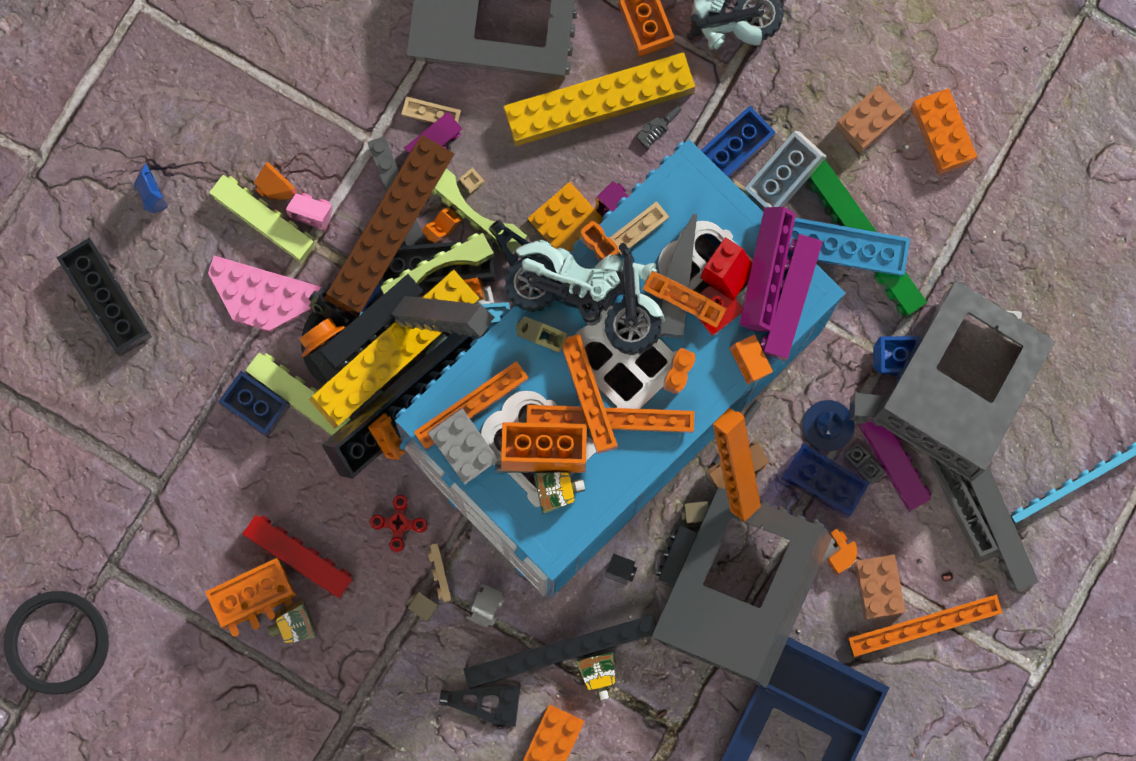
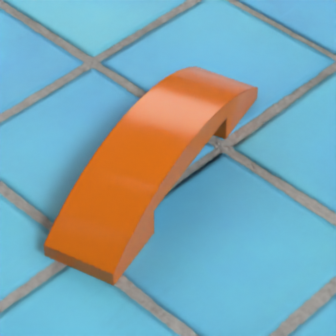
(684, 298)

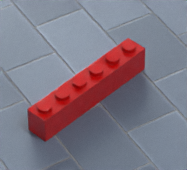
(298, 557)

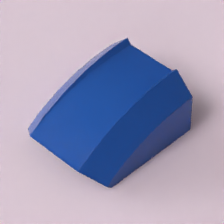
(149, 191)
(892, 352)

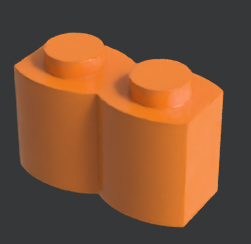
(595, 239)
(680, 366)

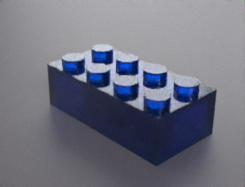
(825, 480)

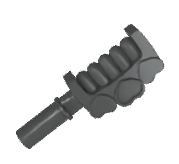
(656, 127)

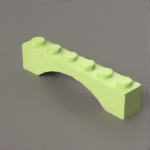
(450, 195)
(472, 252)

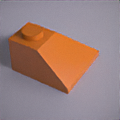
(273, 184)

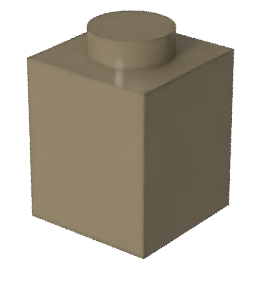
(694, 512)
(422, 606)

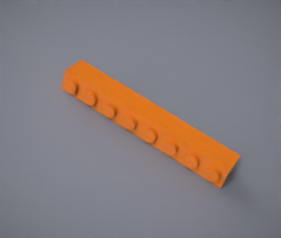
(736, 464)

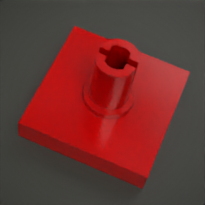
(733, 309)

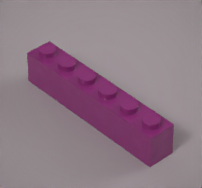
(767, 269)
(792, 296)
(896, 465)

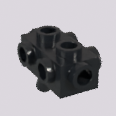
(326, 309)

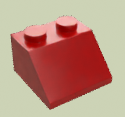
(728, 269)

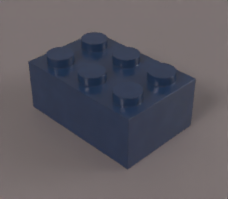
(254, 404)

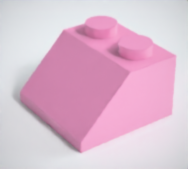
(310, 211)

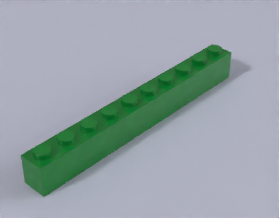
(848, 214)

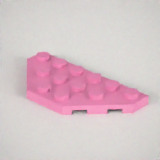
(259, 296)

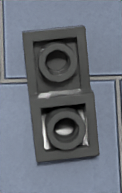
(863, 463)

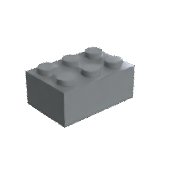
(462, 446)

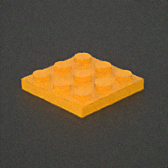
(563, 218)

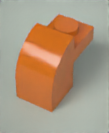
(442, 226)
(845, 556)

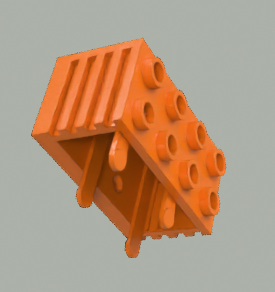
(251, 595)

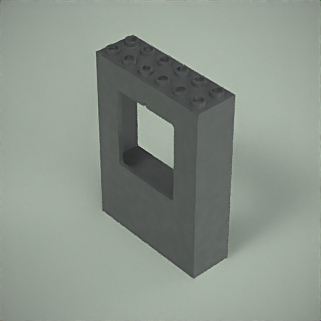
(446, 30)
(941, 413)
(727, 630)

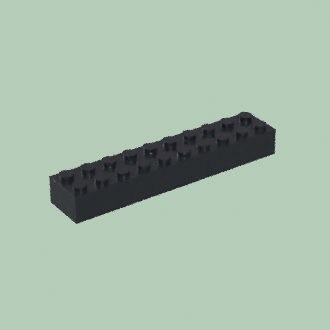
(353, 444)

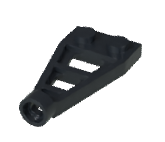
(503, 238)
(507, 705)

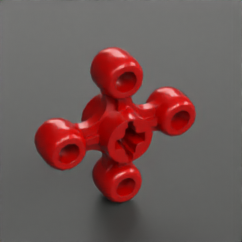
(389, 523)

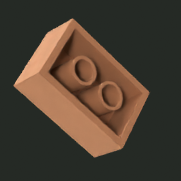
(869, 119)
(879, 587)

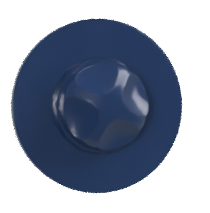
(828, 425)

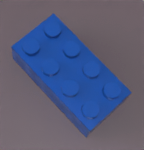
(739, 142)

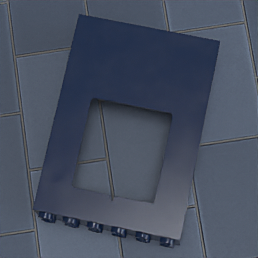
(816, 693)

